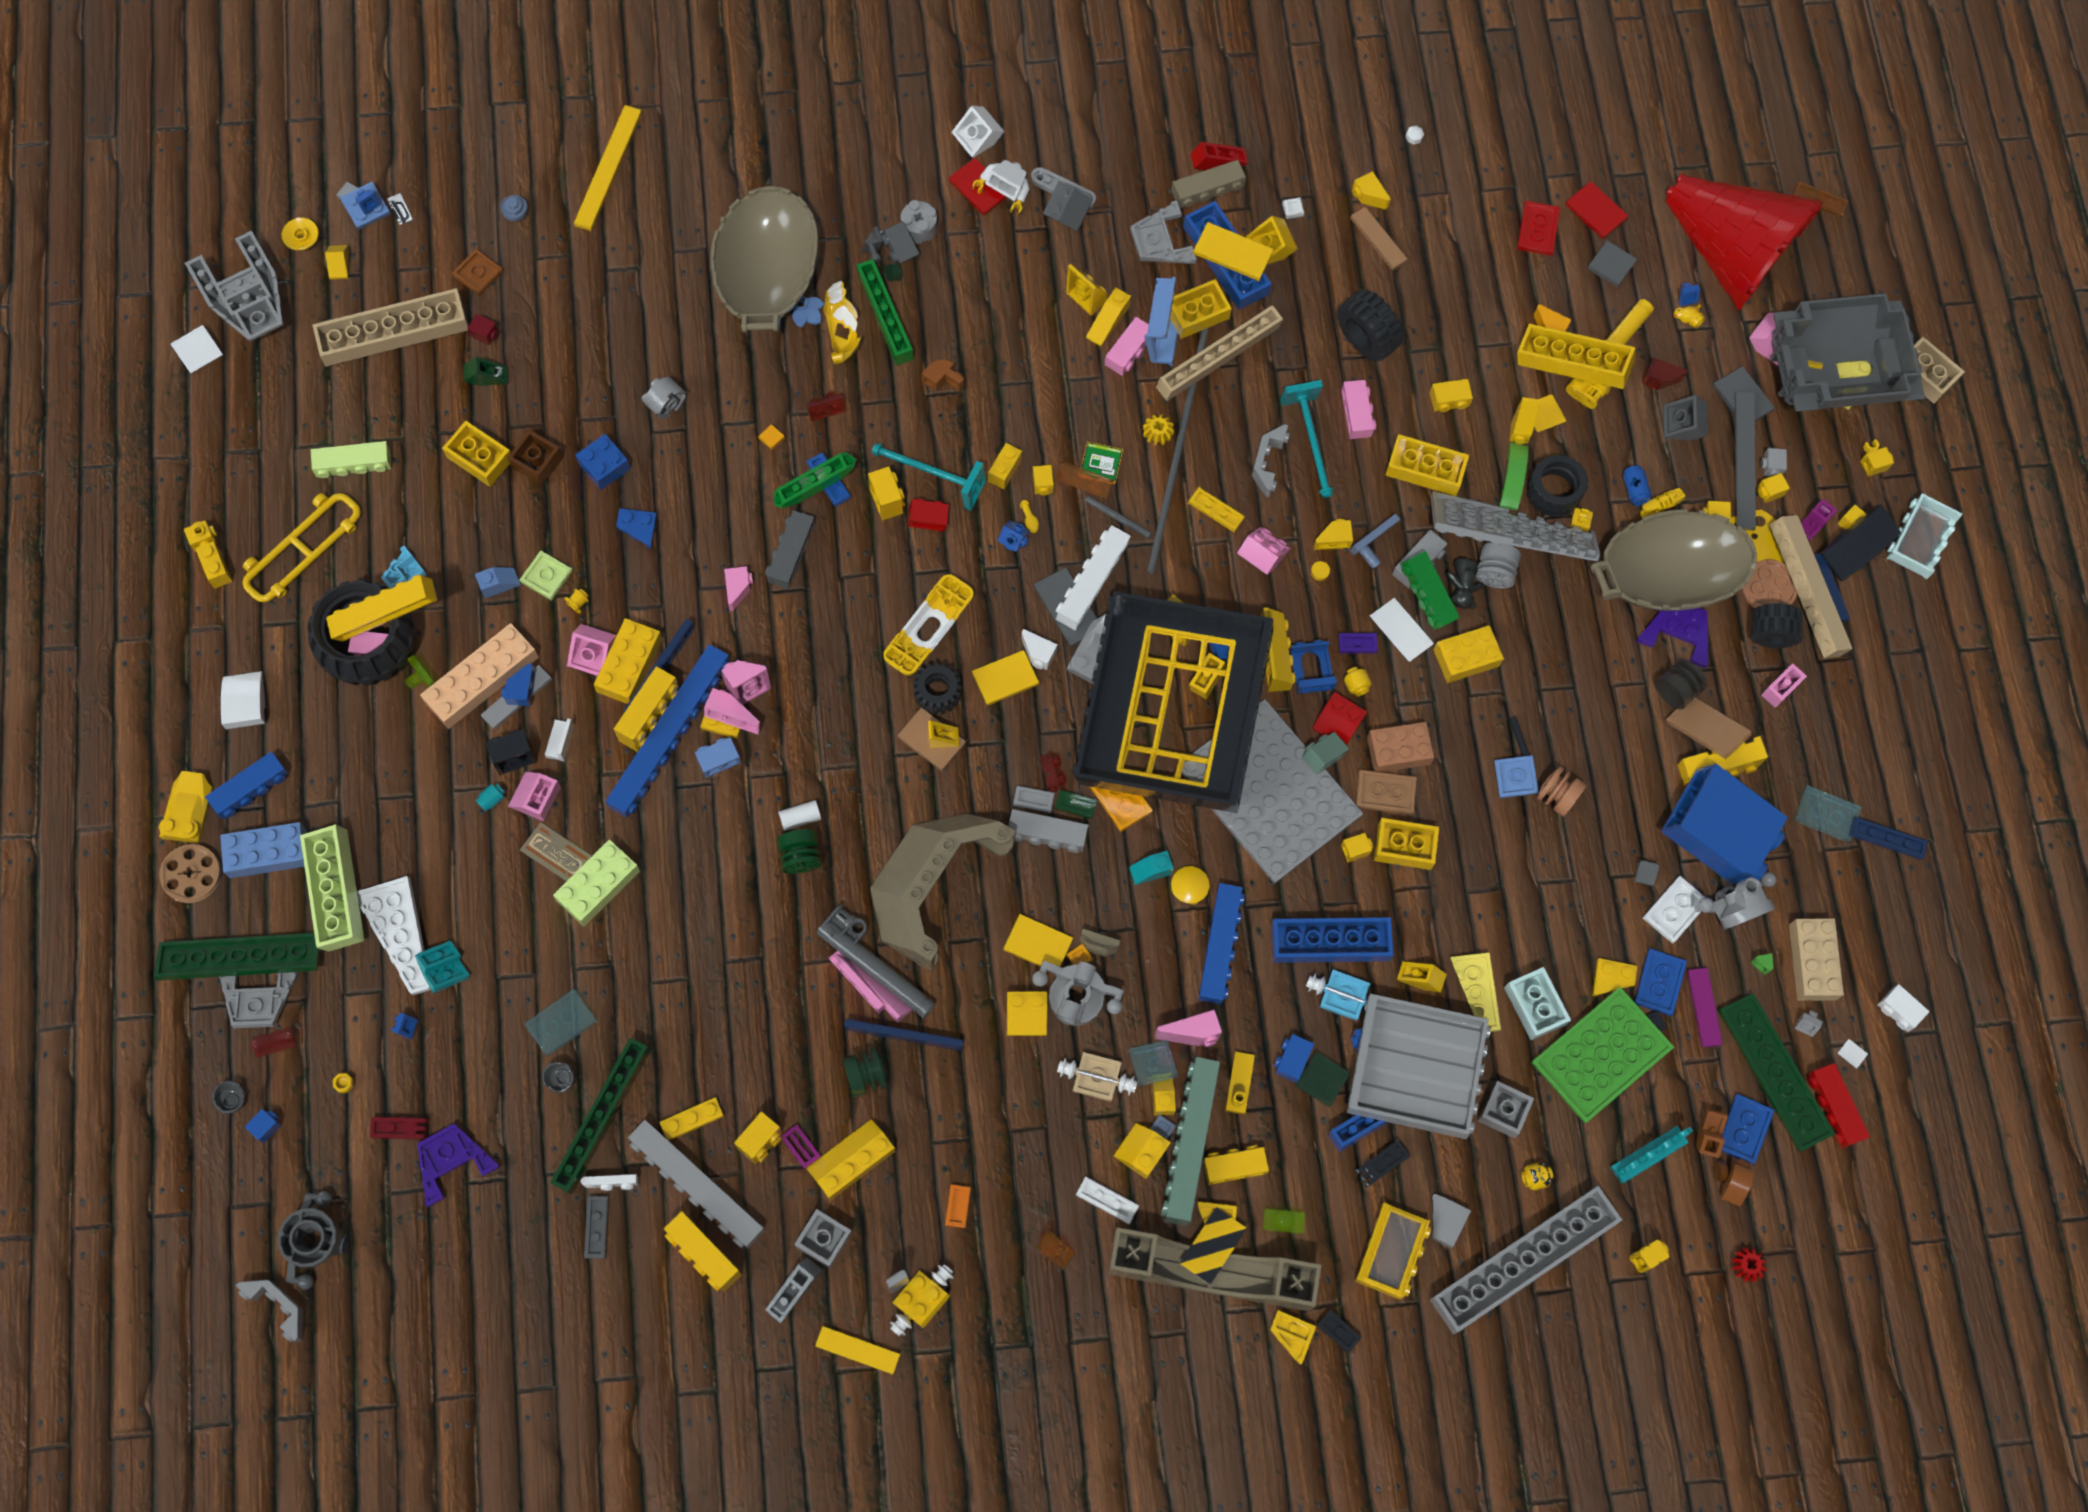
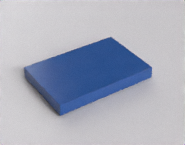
(1660, 982)
(1746, 1128)

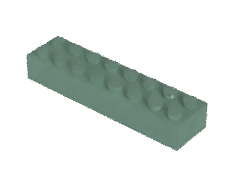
(1191, 1142)

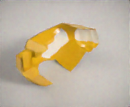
(840, 310)

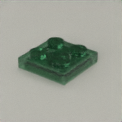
(1322, 1079)

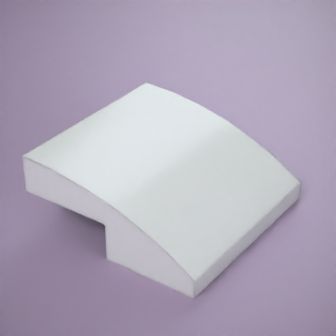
(196, 349)

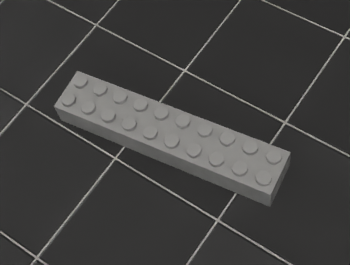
(1525, 1260)

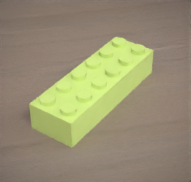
(332, 888)

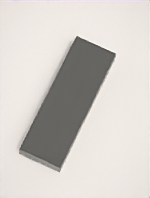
(596, 1227)

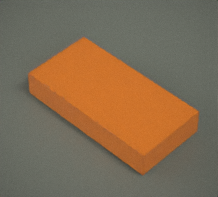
(958, 1206)

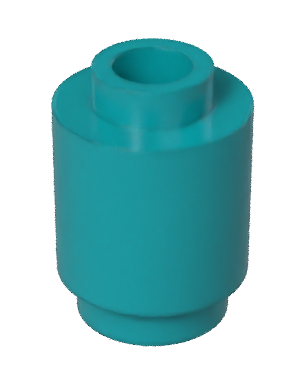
(490, 797)

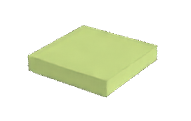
(546, 575)

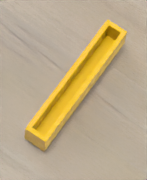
(381, 608)

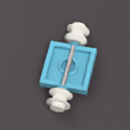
(1342, 994)

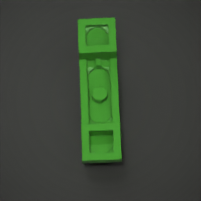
(1515, 476)

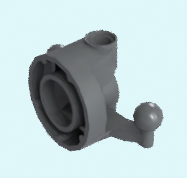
(293, 1234)

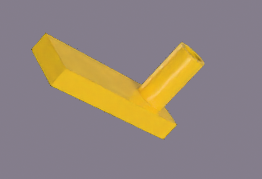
(1239, 1083)

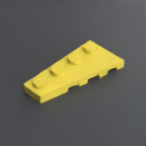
(1478, 986)

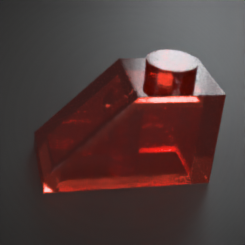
(1662, 374)

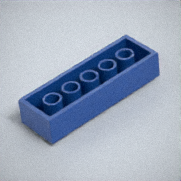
(1239, 287)
(1331, 940)

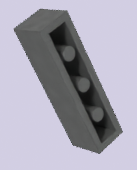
(790, 550)

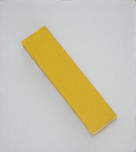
(857, 1350)

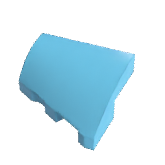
(402, 569)

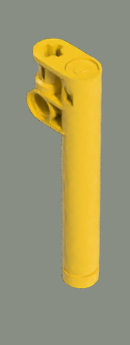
(1589, 392)

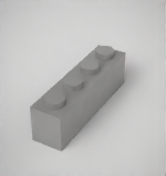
(1048, 831)

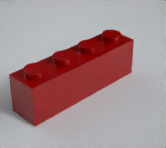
(1838, 1106)

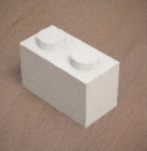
(1903, 1008)

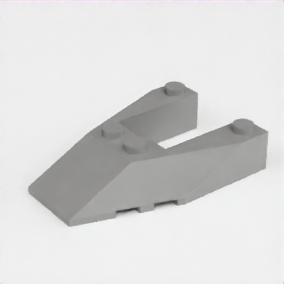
(246, 299)

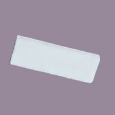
(1107, 1200)

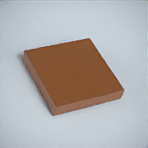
(477, 272)

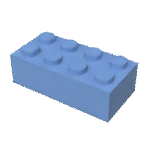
(262, 850)

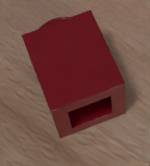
(483, 329)

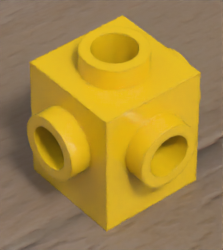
(200, 534)

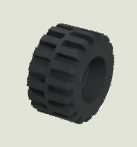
(937, 674)

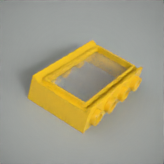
(1393, 1252)

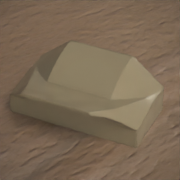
(1099, 943)

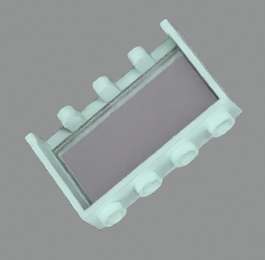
(1923, 535)

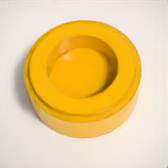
(1320, 571)

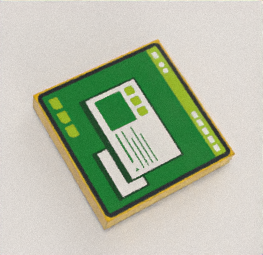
(1102, 460)

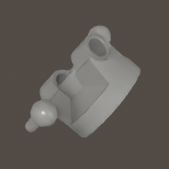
(1740, 902)
(1077, 975)

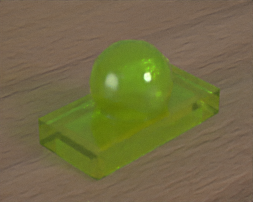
(1283, 1221)

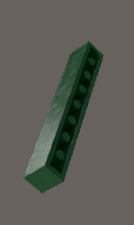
(600, 1116)

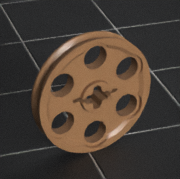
(184, 868)

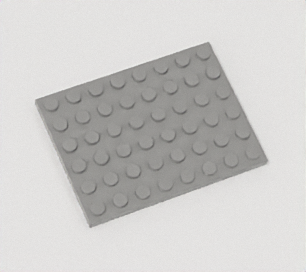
(1283, 803)

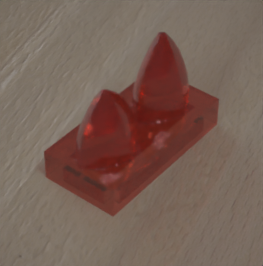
(826, 407)

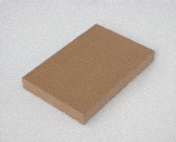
(916, 736)
(1386, 792)

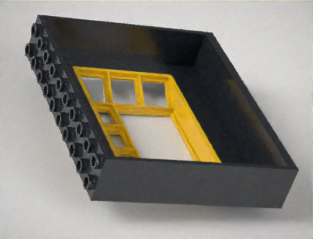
(1119, 687)

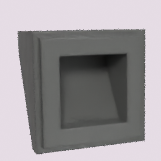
(1646, 873)

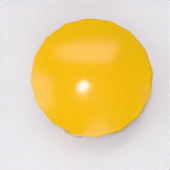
(1190, 885)

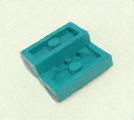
(442, 966)

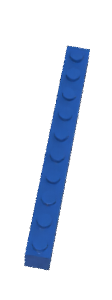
(667, 732)

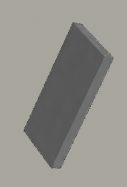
(1052, 592)

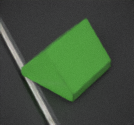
(1763, 963)

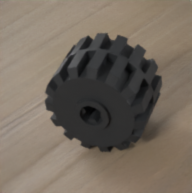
(1777, 625)

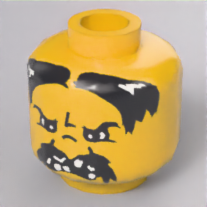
(1537, 1176)

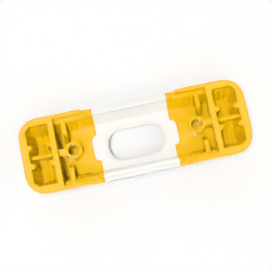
(946, 604)

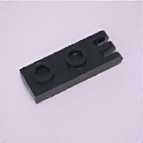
(1383, 1163)

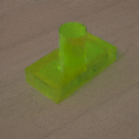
(419, 676)

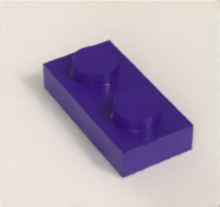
(1357, 643)

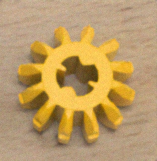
(1158, 429)

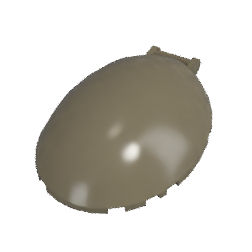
(764, 256)
(1677, 561)

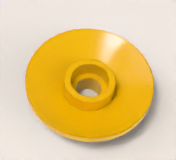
(295, 229)

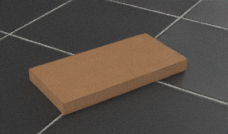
(1709, 728)

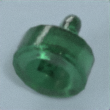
(893, 272)

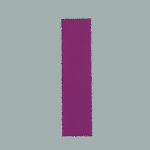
(1704, 1008)

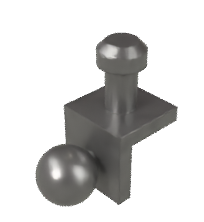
(872, 244)

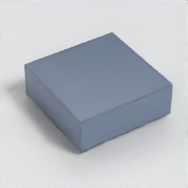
(1163, 1127)

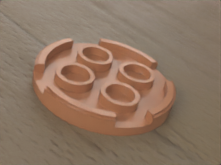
(1770, 584)

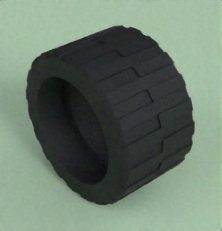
(1569, 470)

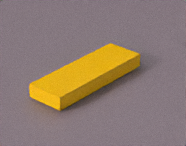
(1216, 509)

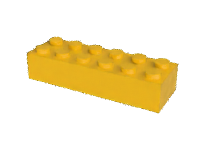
(1576, 356)

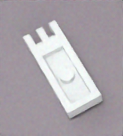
(607, 1183)

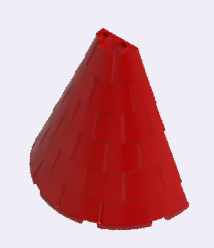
(1739, 228)

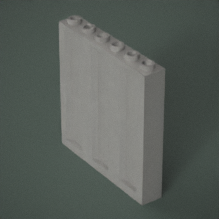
(1419, 1066)

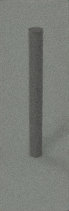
(1117, 516)

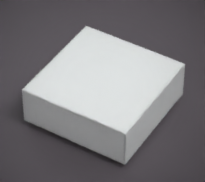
(1293, 208)

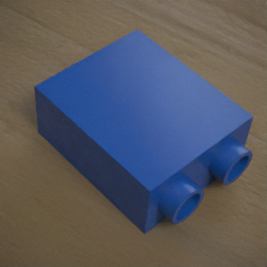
(1725, 825)

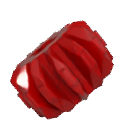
(1755, 1268)

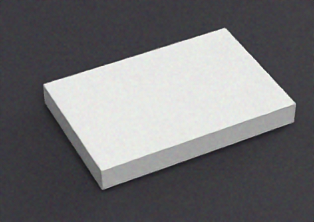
(1674, 909)

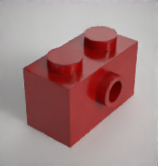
(928, 515)

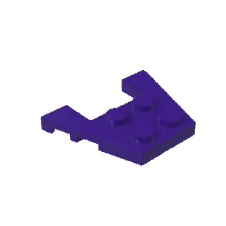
(1684, 625)
(445, 1153)

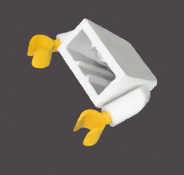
(1006, 179)

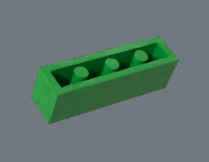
(1429, 590)

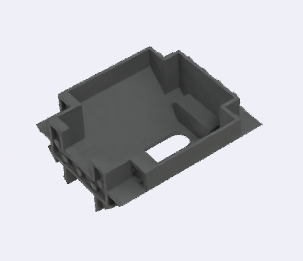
(1843, 332)

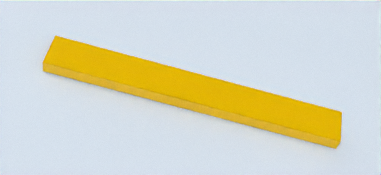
(607, 168)

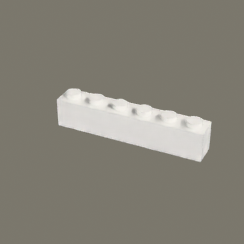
(1092, 578)

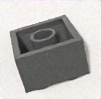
(1067, 206)
(1686, 419)

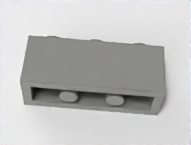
(1432, 545)

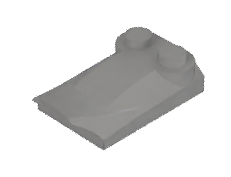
(1084, 660)

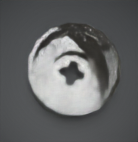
(1681, 684)

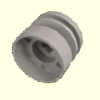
(1498, 565)

